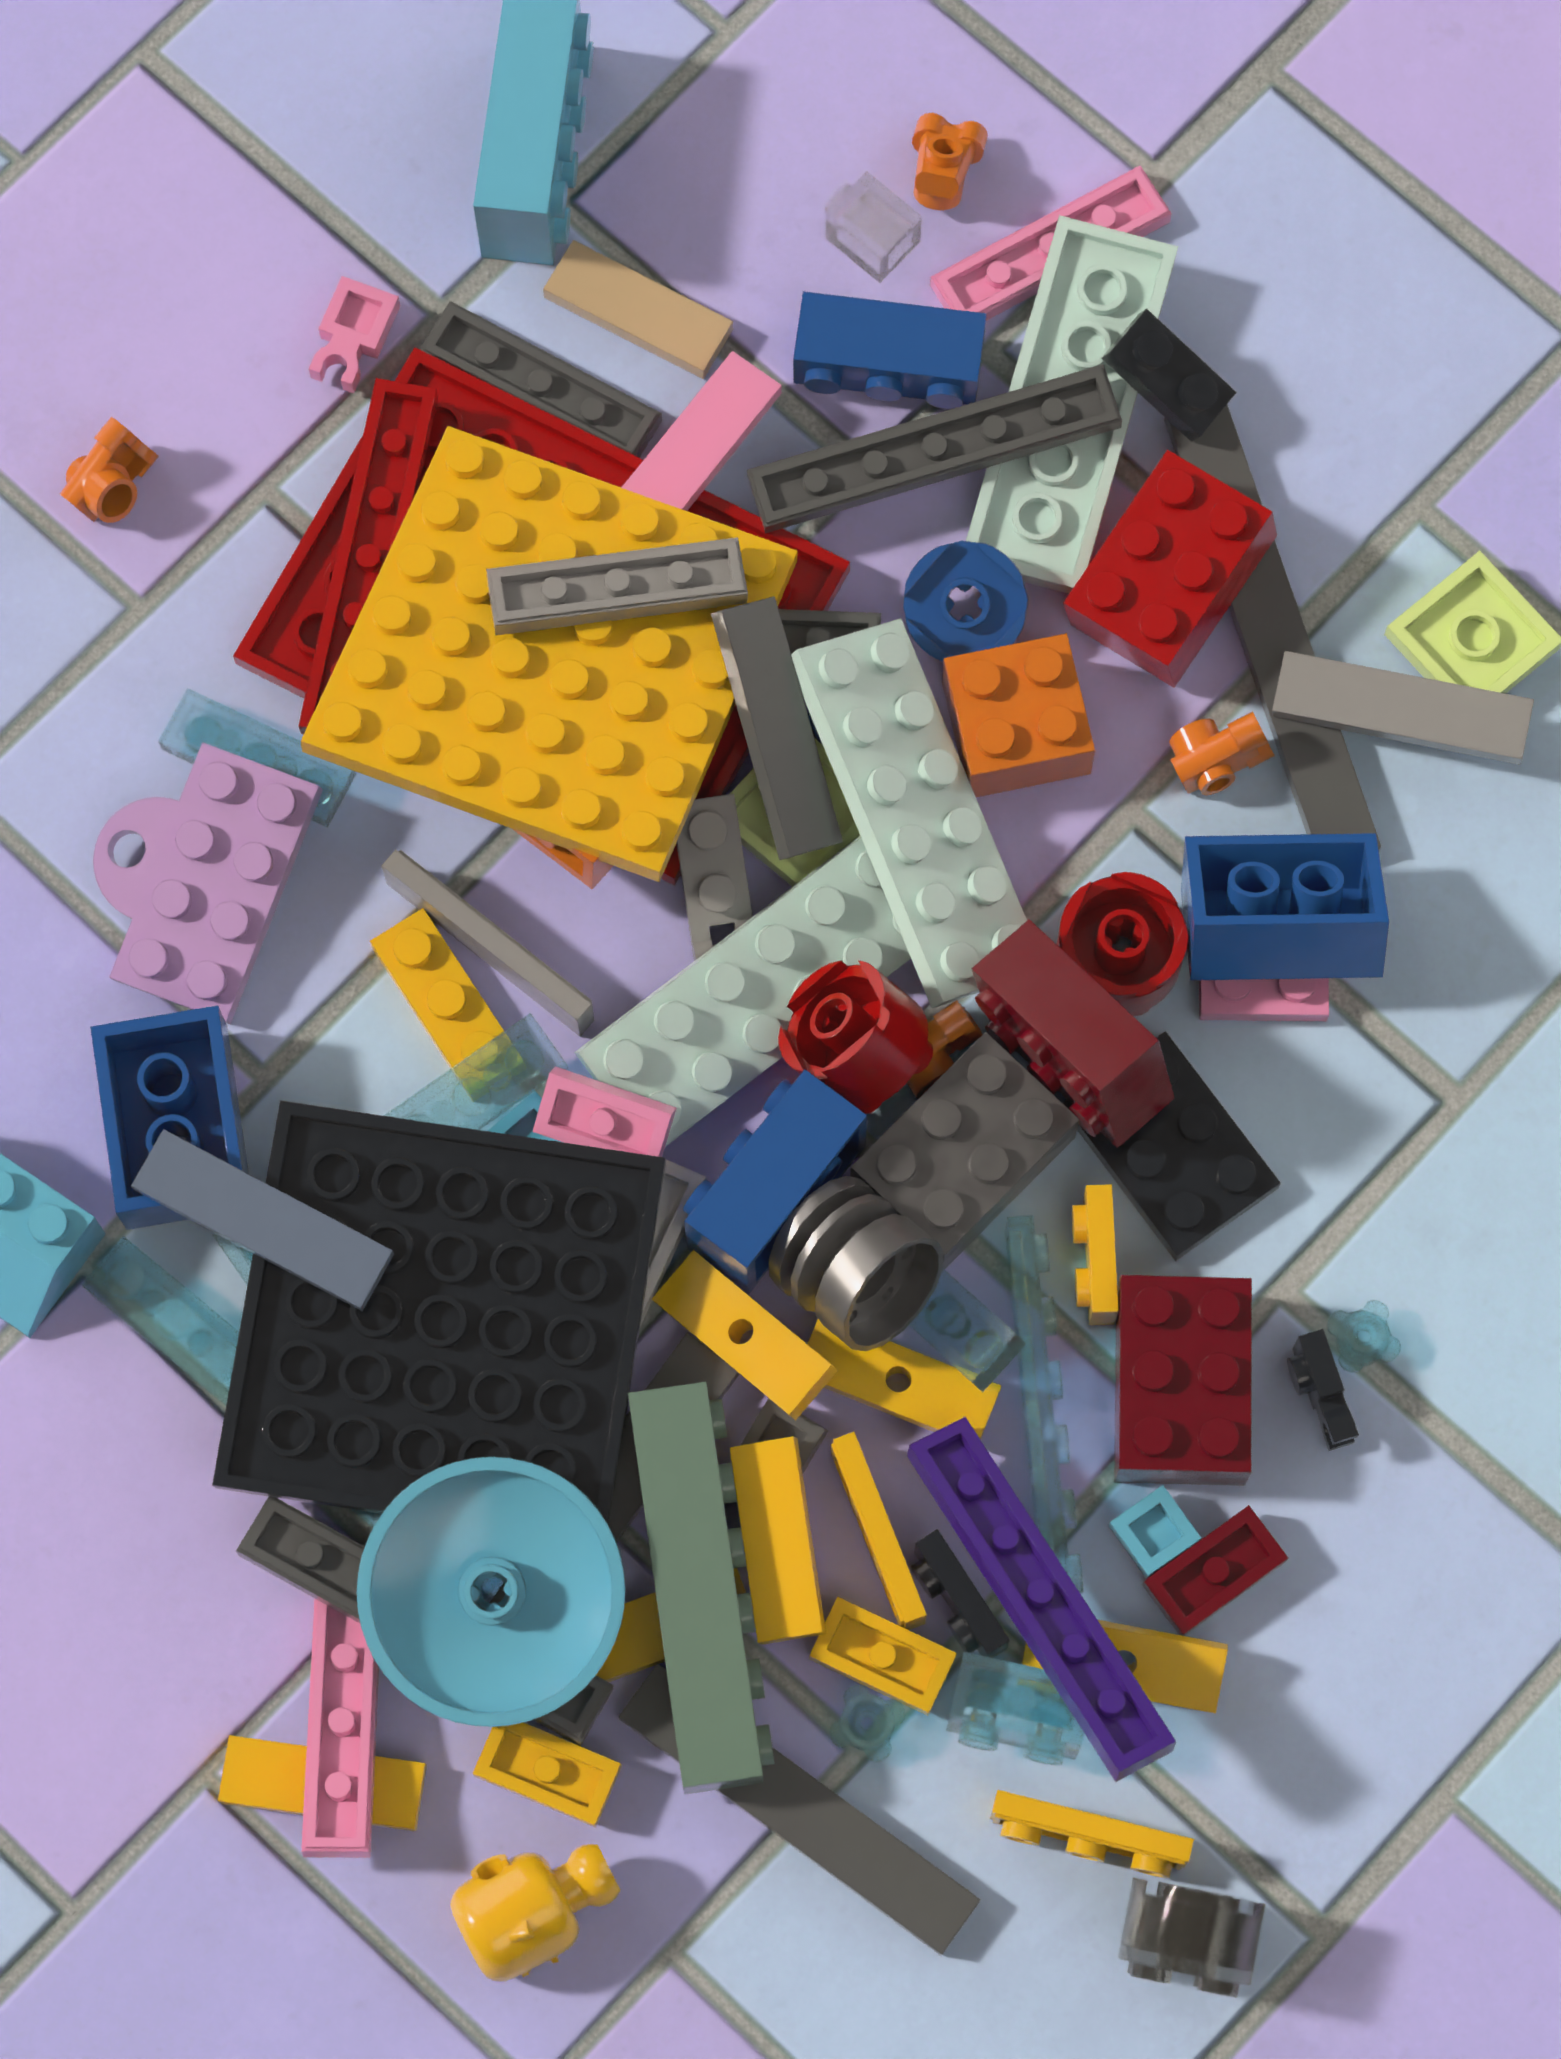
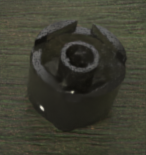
(1190, 1935)

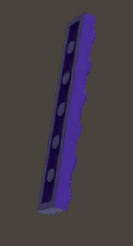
(1041, 1599)

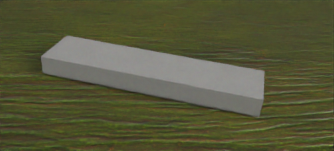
(616, 586)
(1402, 707)
(489, 942)

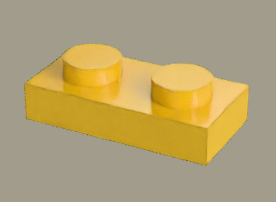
(1098, 1281)
(883, 1656)
(548, 1771)

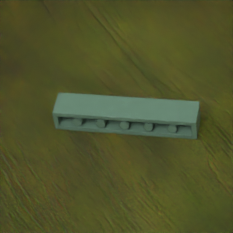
(697, 1589)

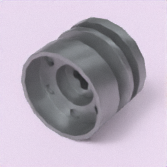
(855, 1263)

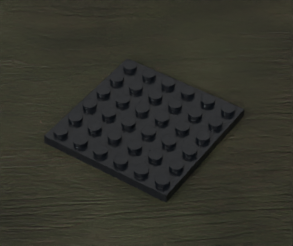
(485, 1338)

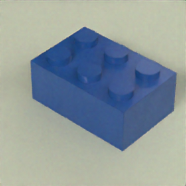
(1284, 906)
(170, 1077)
(796, 1150)

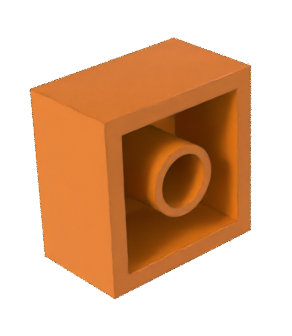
(1018, 715)

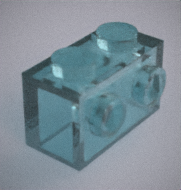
(1013, 1707)

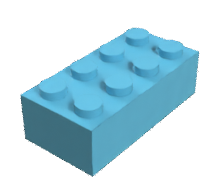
(532, 130)

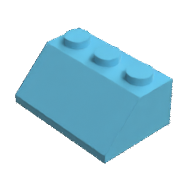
(40, 1246)

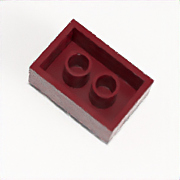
(1072, 1034)
(1183, 1380)

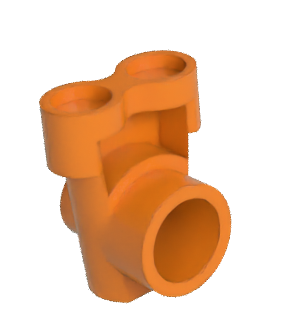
(944, 159)
(103, 480)
(1210, 757)
(948, 1031)

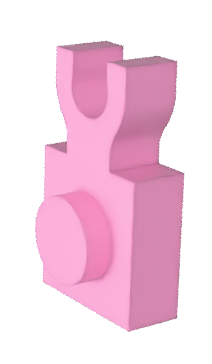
(354, 326)

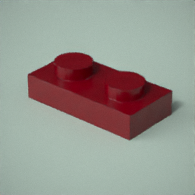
(1215, 1571)

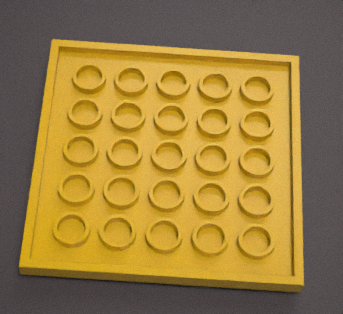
(548, 731)

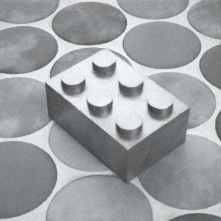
(968, 1146)

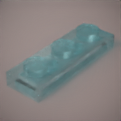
(210, 722)

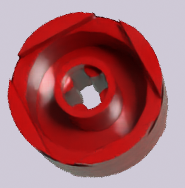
(1134, 909)
(856, 1033)

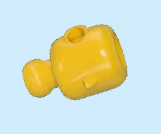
(523, 1911)

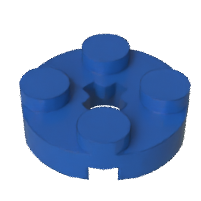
(964, 566)

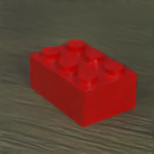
(1170, 568)

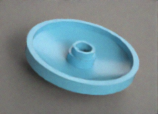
(426, 1604)

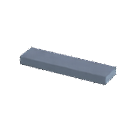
(262, 1220)

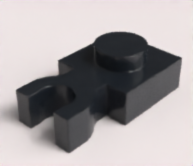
(1316, 1373)

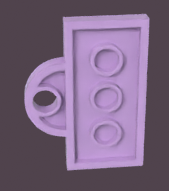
(205, 877)

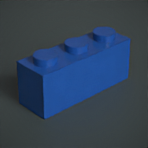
(888, 349)

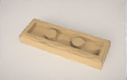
(638, 309)

